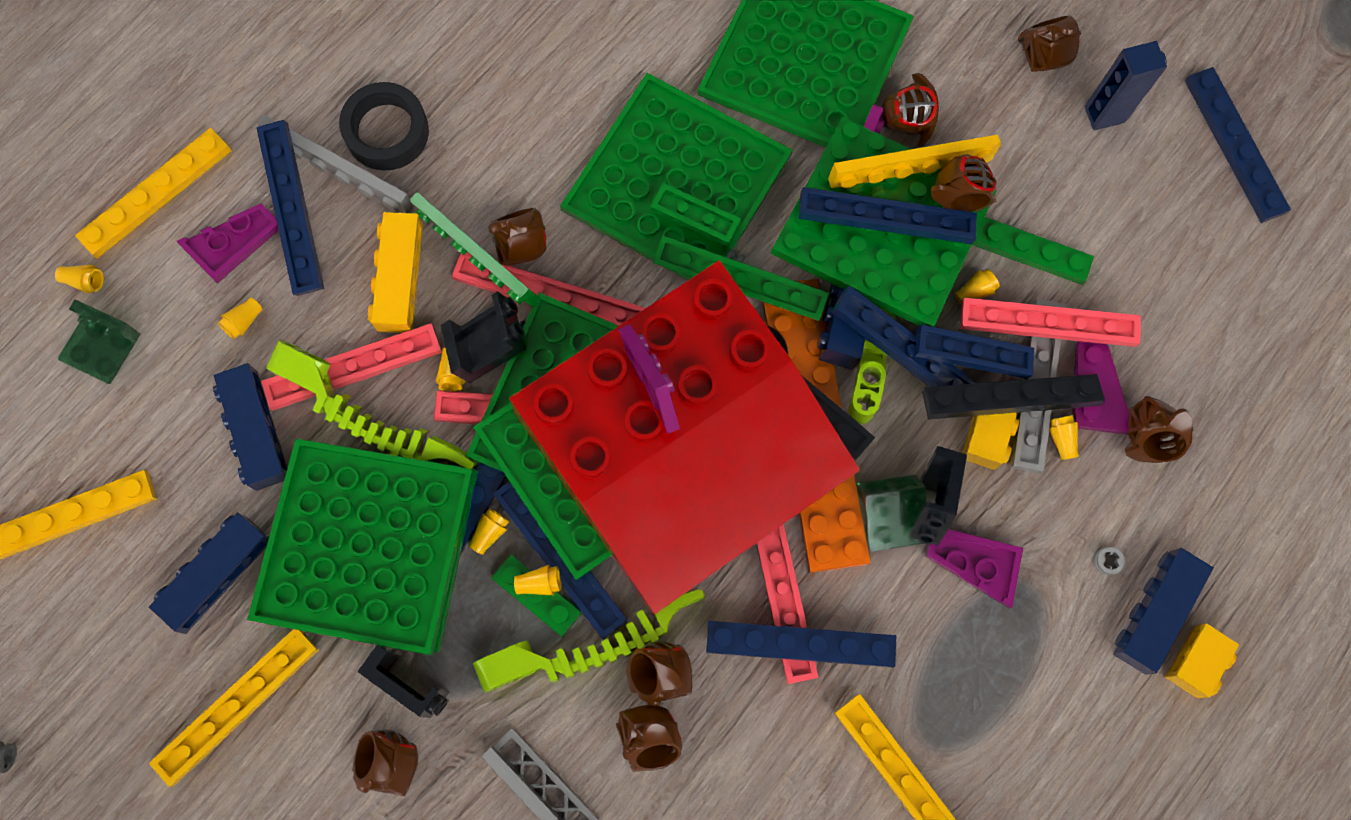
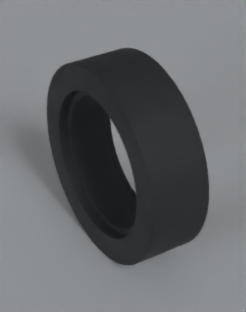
(377, 95)

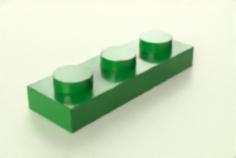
(695, 214)
(551, 609)

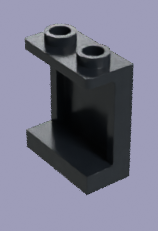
(484, 340)
(945, 477)
(377, 669)

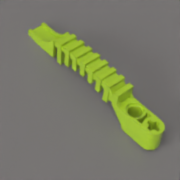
(871, 363)
(312, 374)
(520, 661)

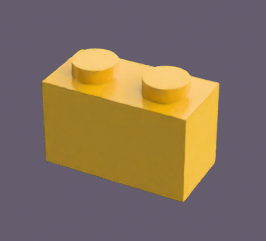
(989, 439)
(1203, 661)

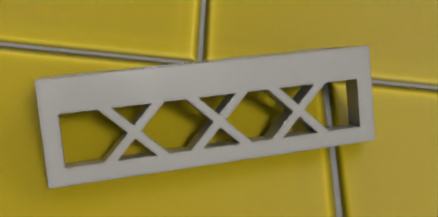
(525, 790)

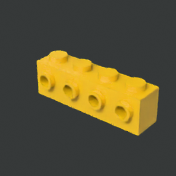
(396, 273)

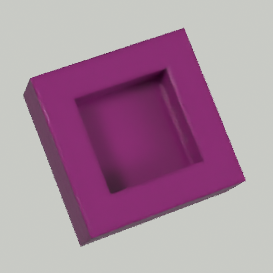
(873, 121)

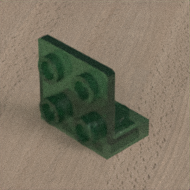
(98, 343)
(892, 510)

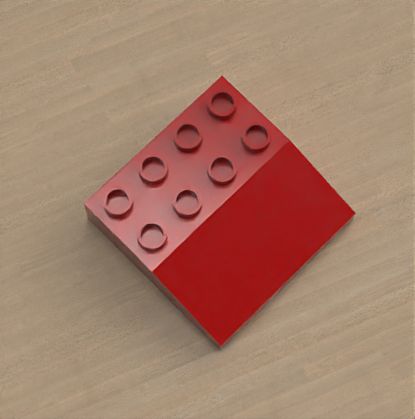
(735, 471)

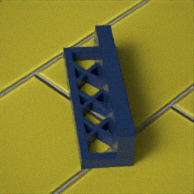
(974, 351)

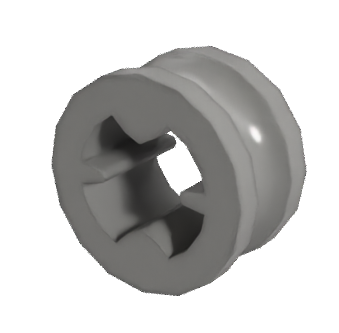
(1119, 562)

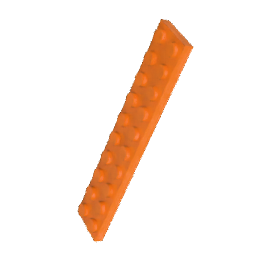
(834, 523)

